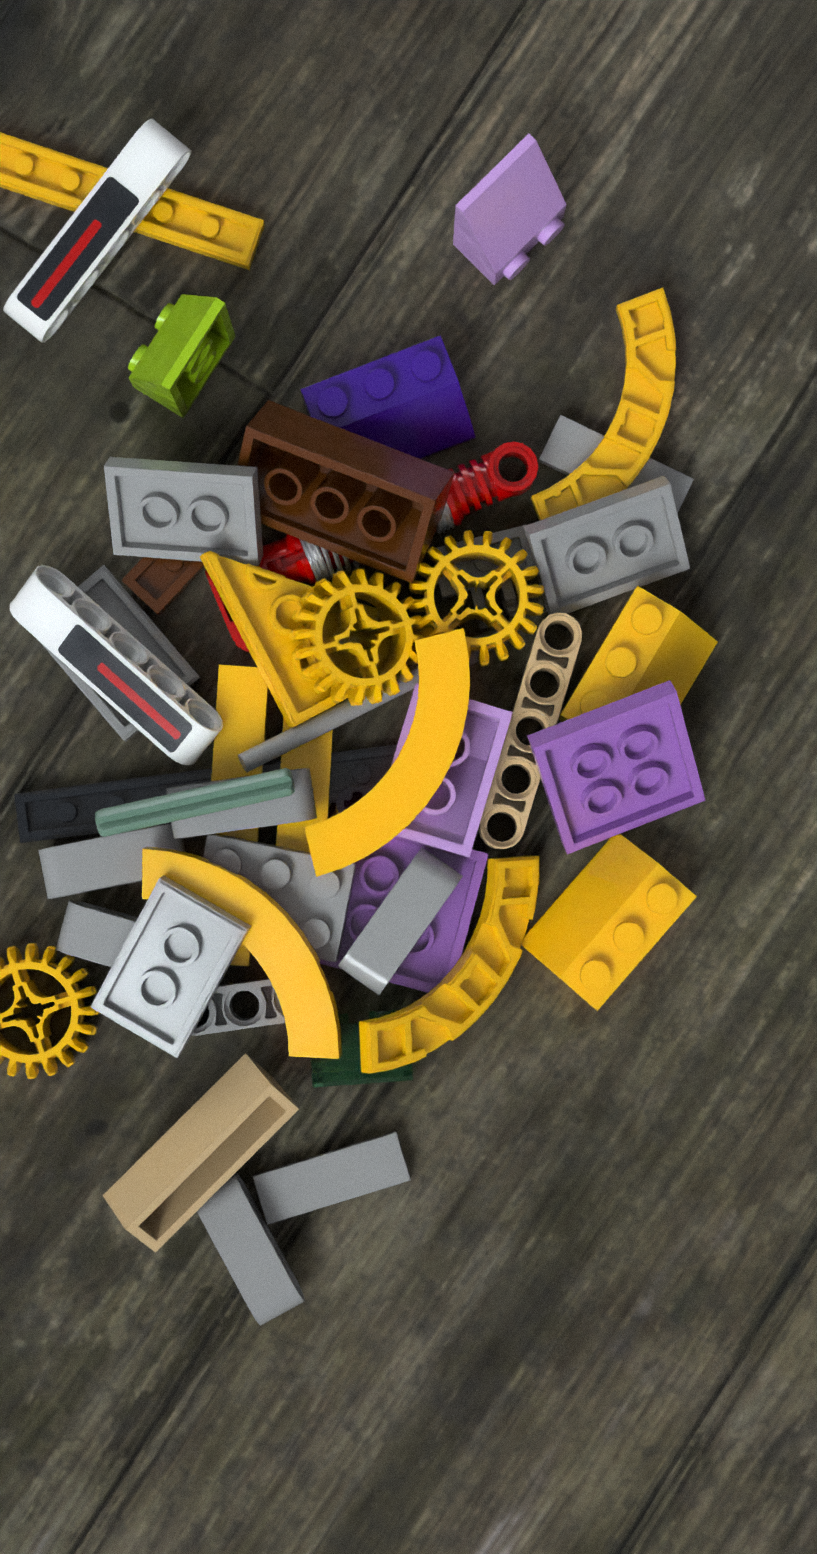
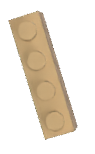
(200, 1153)

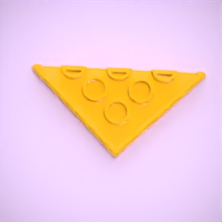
(263, 611)

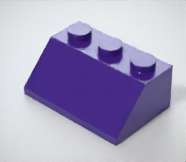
(398, 401)

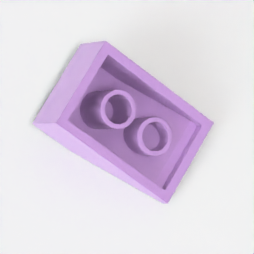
(509, 213)
(458, 804)

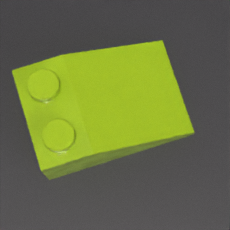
(183, 352)

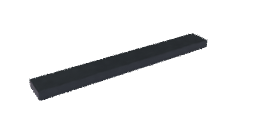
(72, 809)

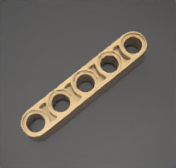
(530, 706)

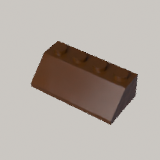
(344, 490)

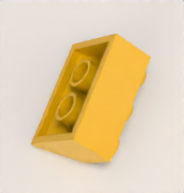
(642, 649)
(607, 920)

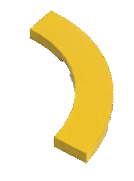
(640, 414)
(418, 768)
(272, 940)
(471, 983)

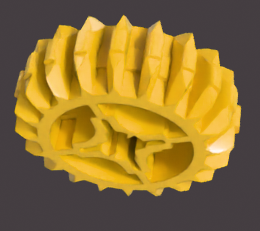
(460, 580)
(354, 619)
(40, 1032)

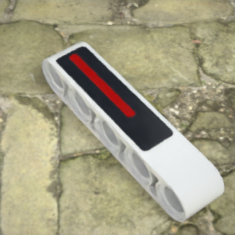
(97, 230)
(116, 665)

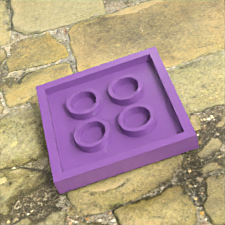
(617, 767)
(444, 937)

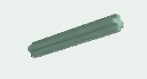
(195, 802)

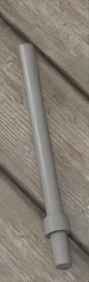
(327, 721)

